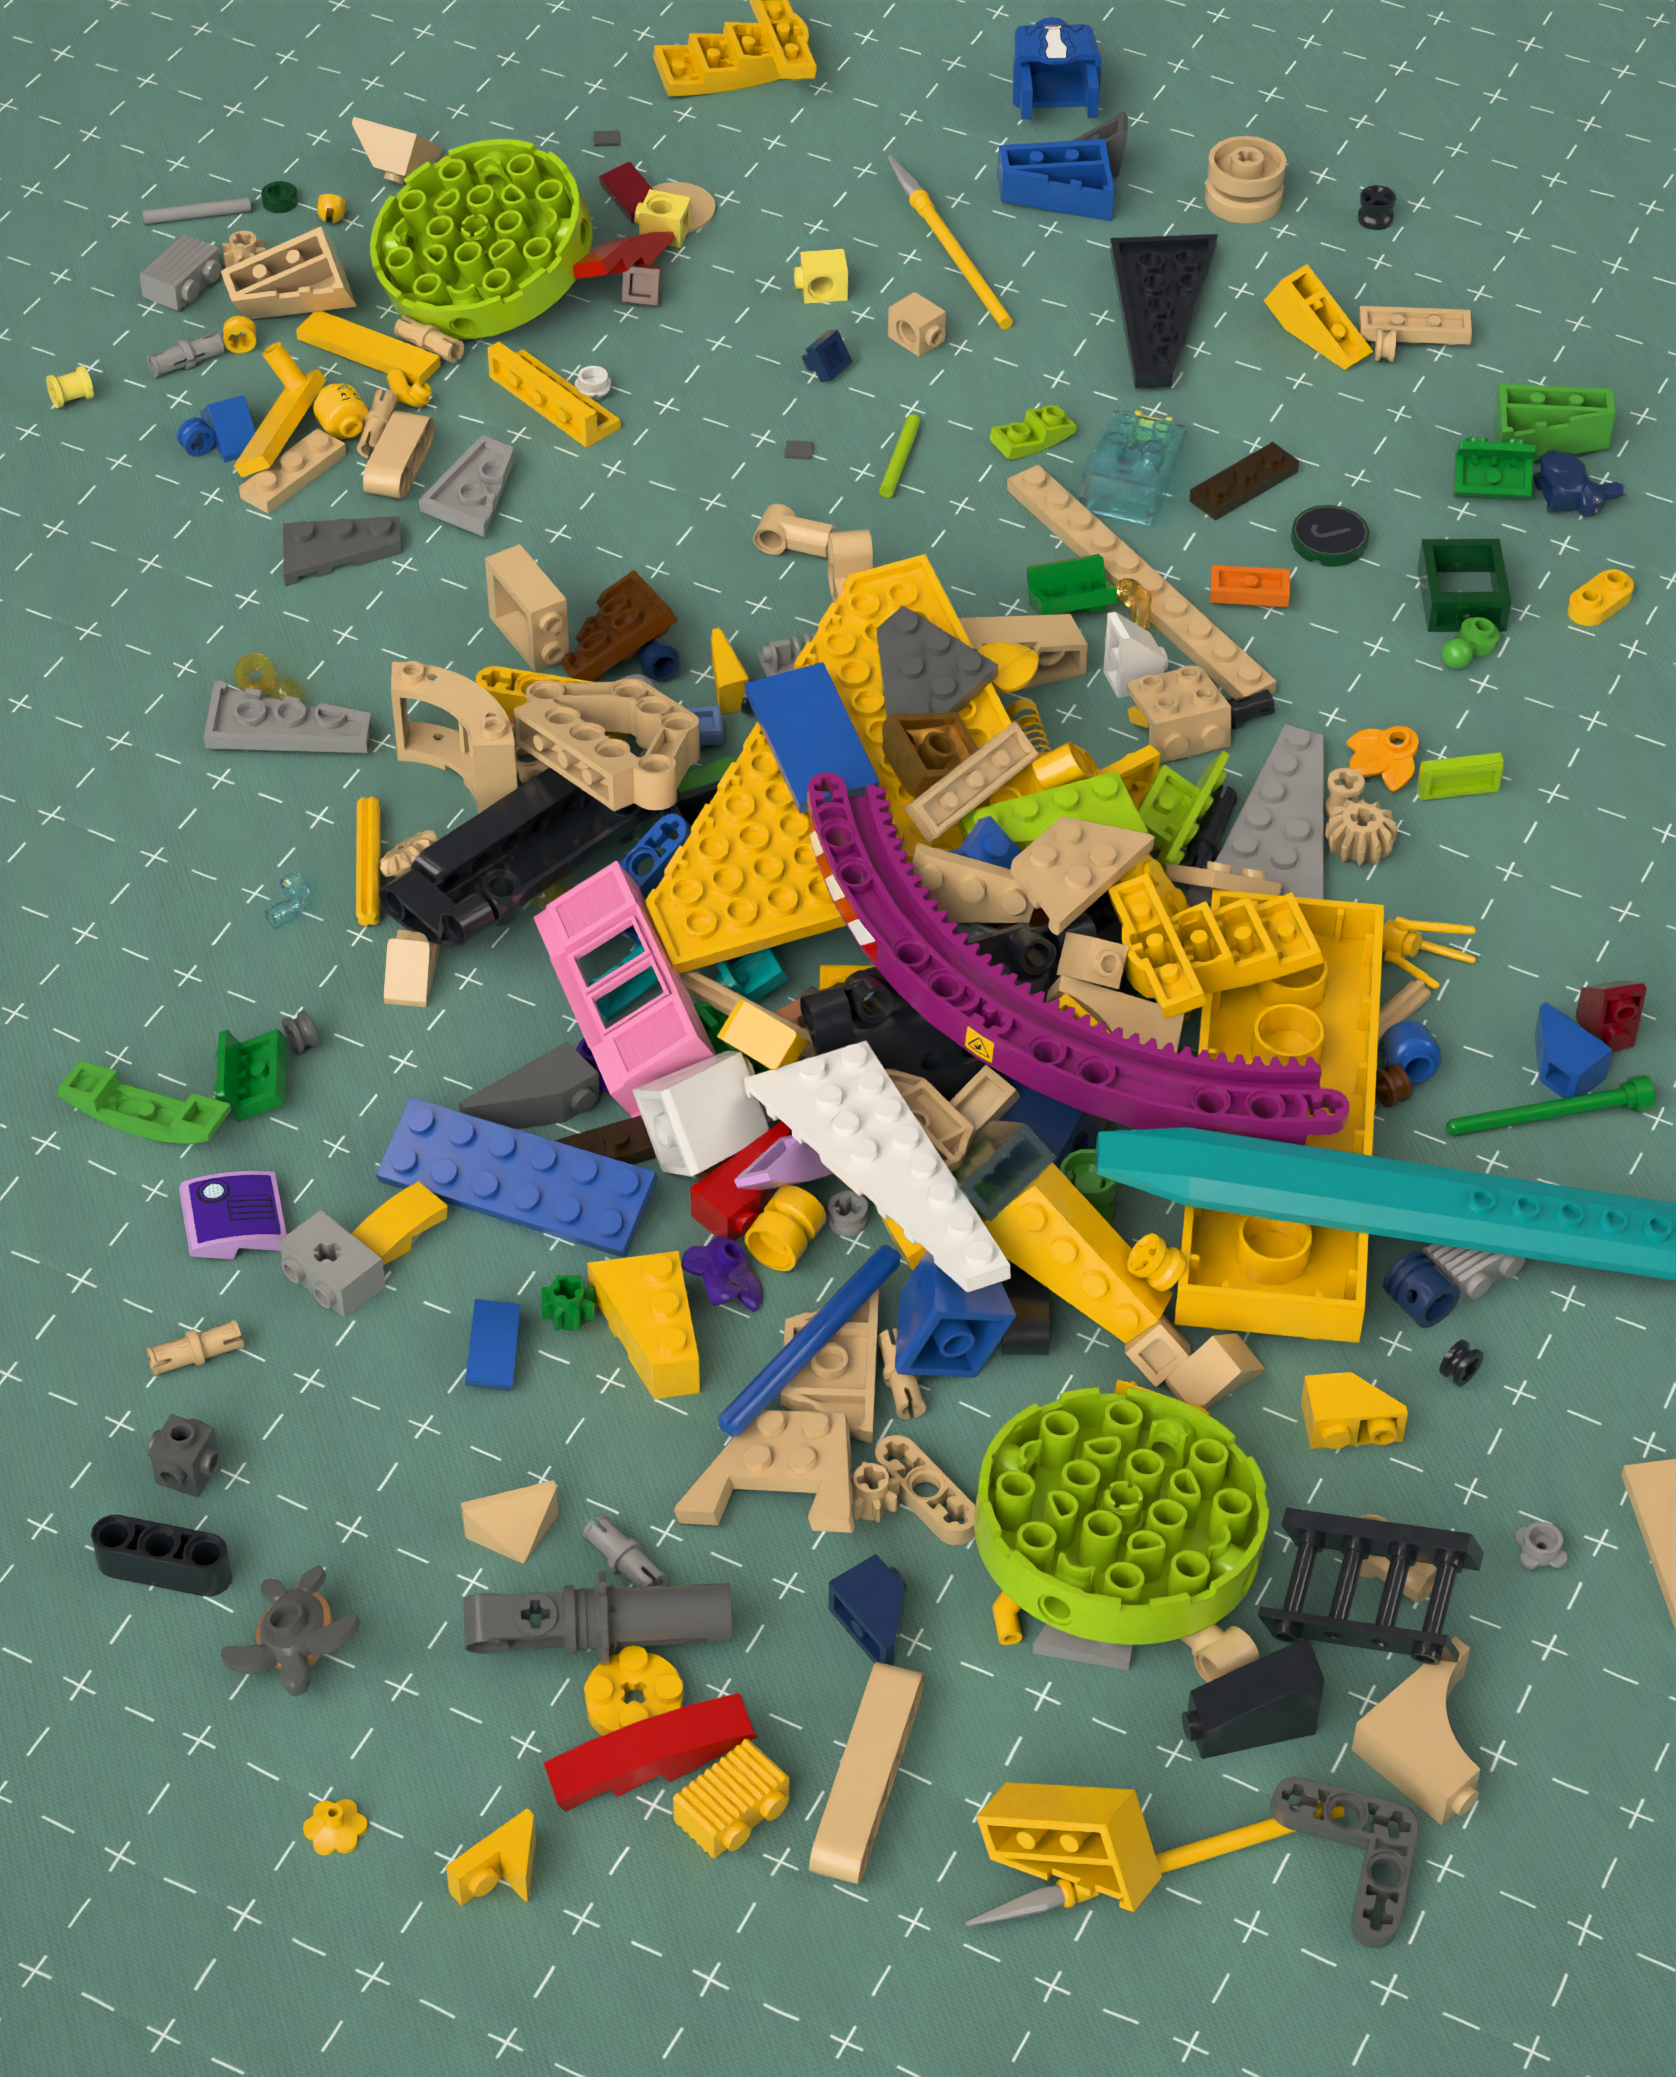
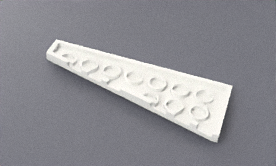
(876, 1146)

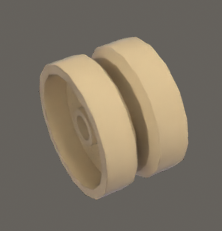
(1245, 179)

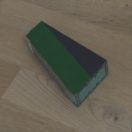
(1001, 1165)

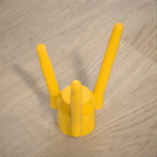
(1403, 941)

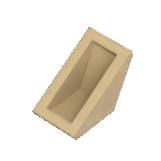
(1214, 1371)

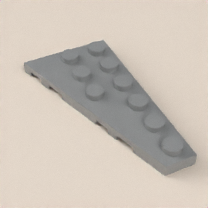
(1284, 817)

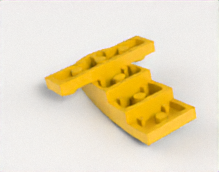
(740, 56)
(1206, 949)

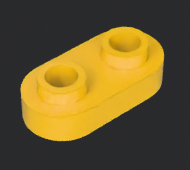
(1600, 597)

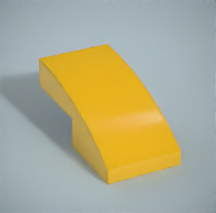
(399, 1219)

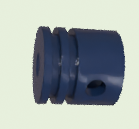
(1417, 1286)

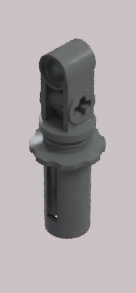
(599, 1618)

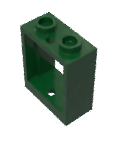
(1446, 609)

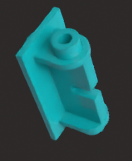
(628, 992)

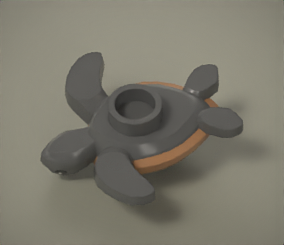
(293, 1633)

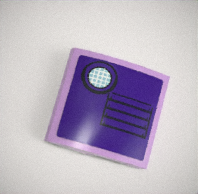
(232, 1213)

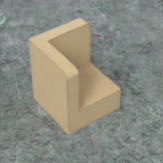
(1158, 1350)

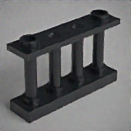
(1357, 1540)

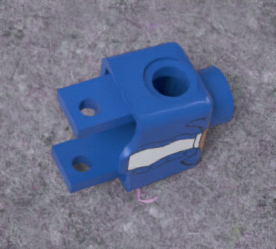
(1056, 67)

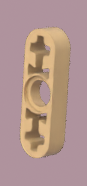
(928, 1509)

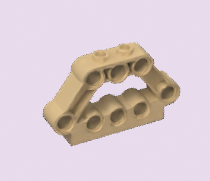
(567, 731)

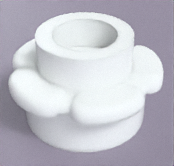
(593, 382)

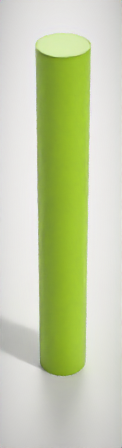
(899, 456)

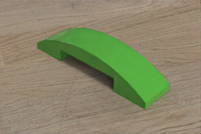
(139, 1111)

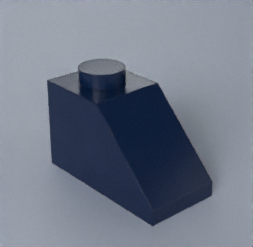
(870, 1607)

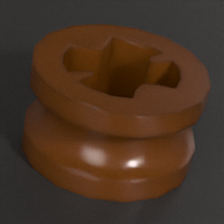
(1392, 1085)

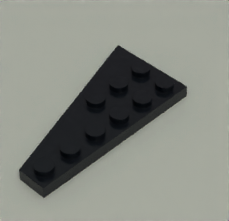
(1158, 297)

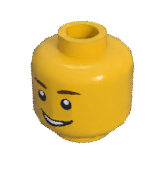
(340, 411)

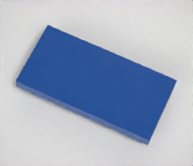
(809, 731)

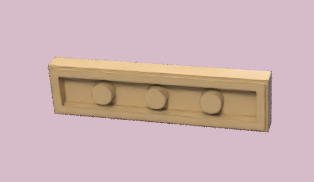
(971, 782)

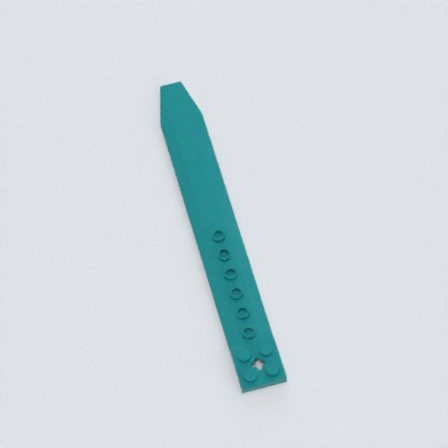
(1395, 1198)

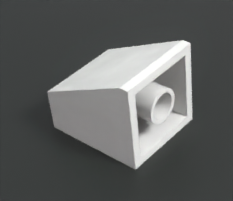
(701, 1113)

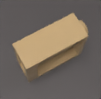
(527, 607)

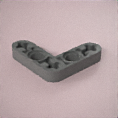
(1377, 1843)

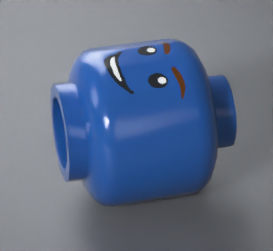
(1412, 1048)

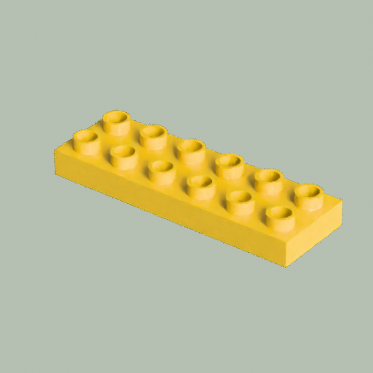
(1271, 1271)

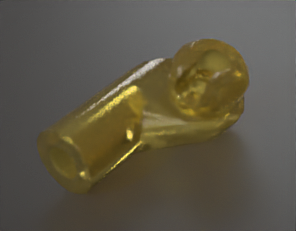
(1137, 599)

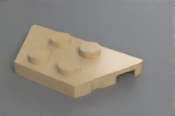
(1075, 866)
(841, 1372)

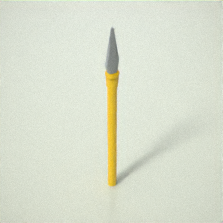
(921, 202)
(1065, 1891)

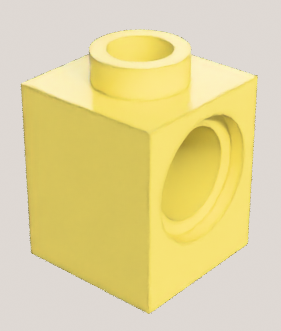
(664, 214)
(822, 276)

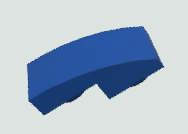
(492, 1344)

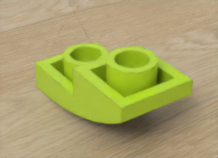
(1039, 431)

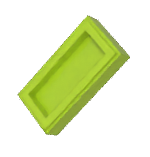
(1460, 776)

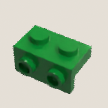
(1493, 469)
(1070, 586)
(251, 1073)

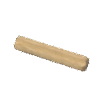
(1402, 1005)

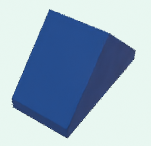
(231, 425)

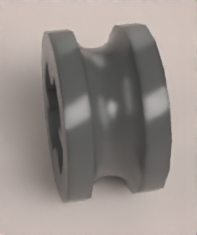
(300, 1032)

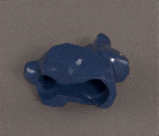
(1567, 485)

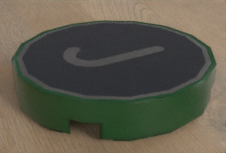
(1330, 535)

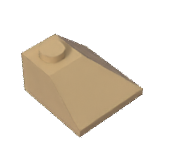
(394, 150)

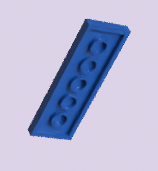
(518, 1177)

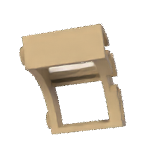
(480, 749)

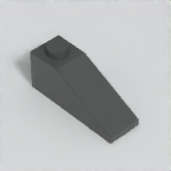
(539, 1092)

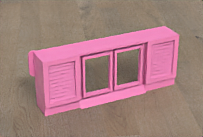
(655, 1037)

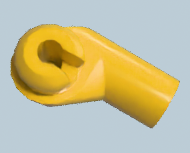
(413, 396)
(1006, 1620)

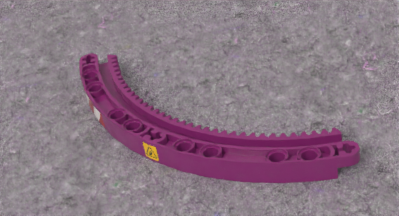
(1019, 1031)

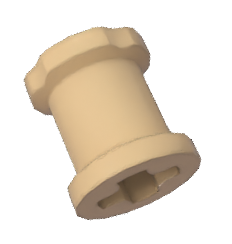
(1351, 787)

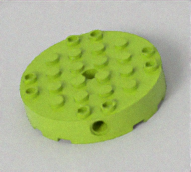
(482, 238)
(1120, 1516)

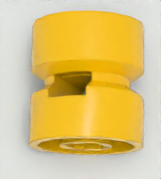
(785, 1227)

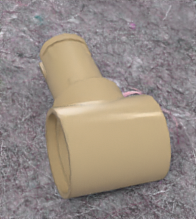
(1220, 1651)

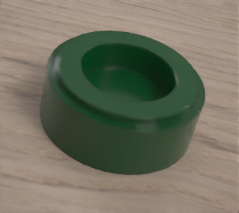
(279, 197)

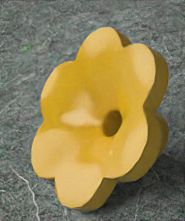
(335, 1827)

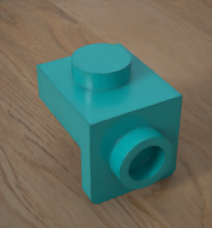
(752, 974)

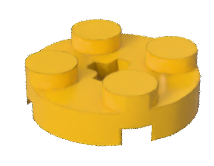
(631, 1671)

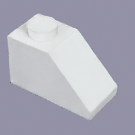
(1130, 653)

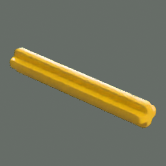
(368, 861)

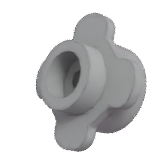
(1542, 1535)

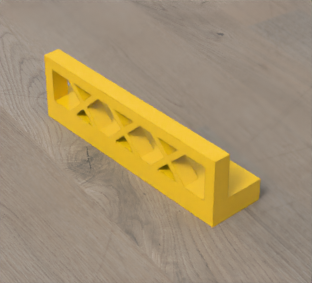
(550, 395)

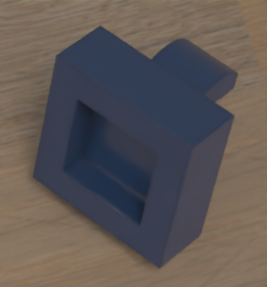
(827, 356)

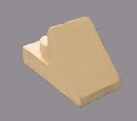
(409, 969)

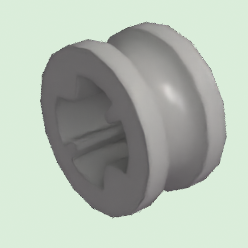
(851, 1223)

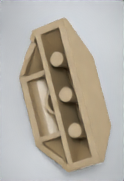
(939, 1119)

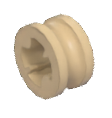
(1385, 344)

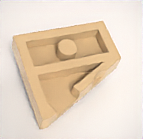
(1220, 877)

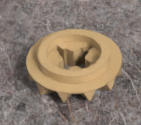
(402, 855)

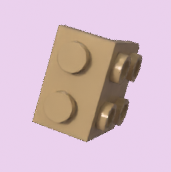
(1183, 712)

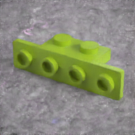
(1175, 803)

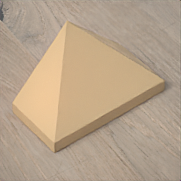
(511, 1520)

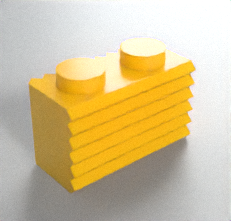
(731, 1799)

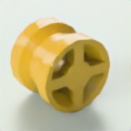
(1156, 1262)

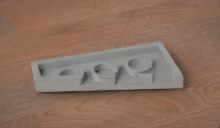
(264, 723)

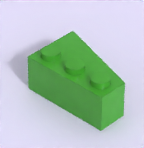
(1555, 417)

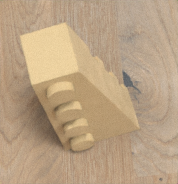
(1053, 637)

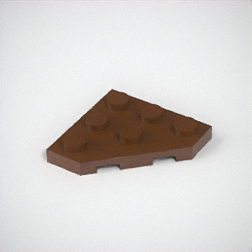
(626, 620)

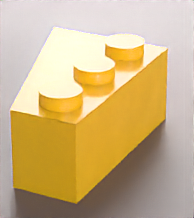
(652, 1318)
(1074, 1834)

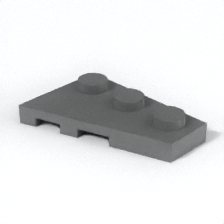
(330, 543)

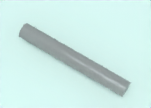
(196, 210)

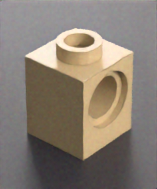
(916, 324)
(1092, 960)

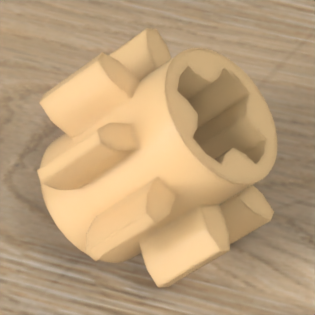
(241, 247)
(873, 1491)

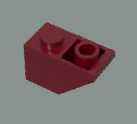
(1612, 1012)

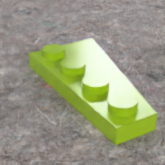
(1094, 800)

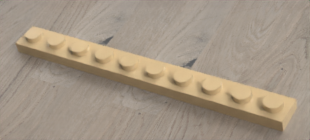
(1169, 609)

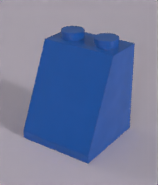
(944, 1326)

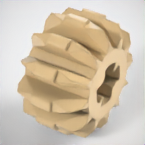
(1361, 832)

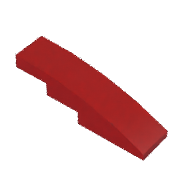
(621, 253)
(650, 1748)

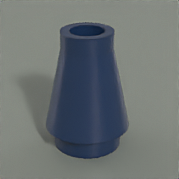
(658, 659)

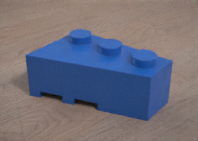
(1058, 177)

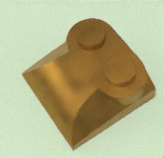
(925, 747)

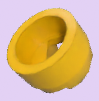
(331, 207)

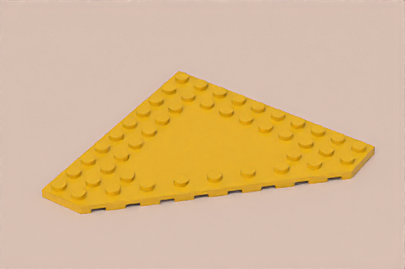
(750, 859)

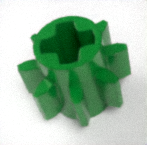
(568, 1303)

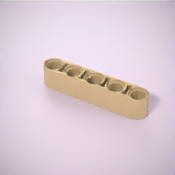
(867, 1773)

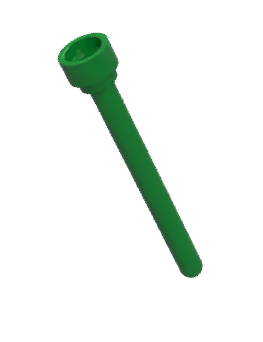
(1635, 1094)

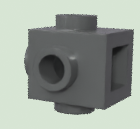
(184, 1454)

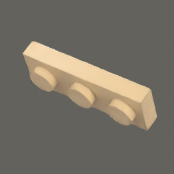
(1417, 324)
(292, 471)

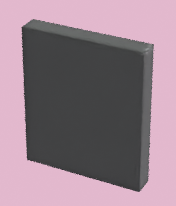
(606, 138)
(799, 449)

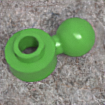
(1475, 638)

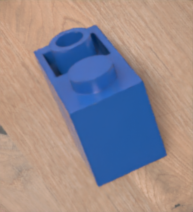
(1567, 1055)

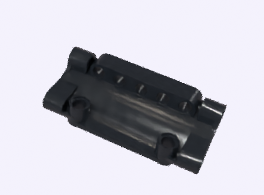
(902, 1035)

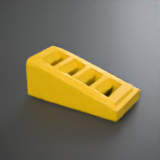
(728, 674)

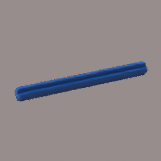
(808, 1341)

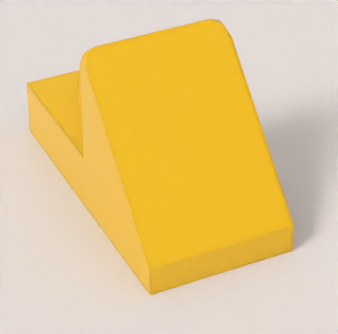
(761, 1037)
(503, 1854)

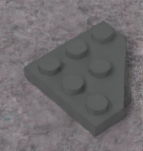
(927, 667)

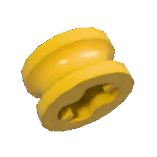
(235, 326)

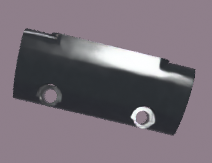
(506, 858)

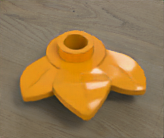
(1379, 756)

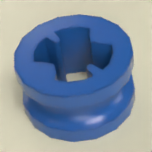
(187, 433)

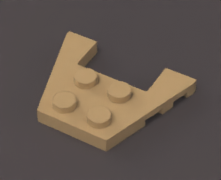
(781, 1454)

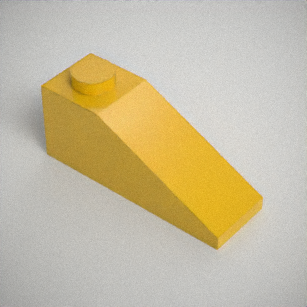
(1316, 318)

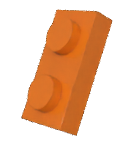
(1250, 586)

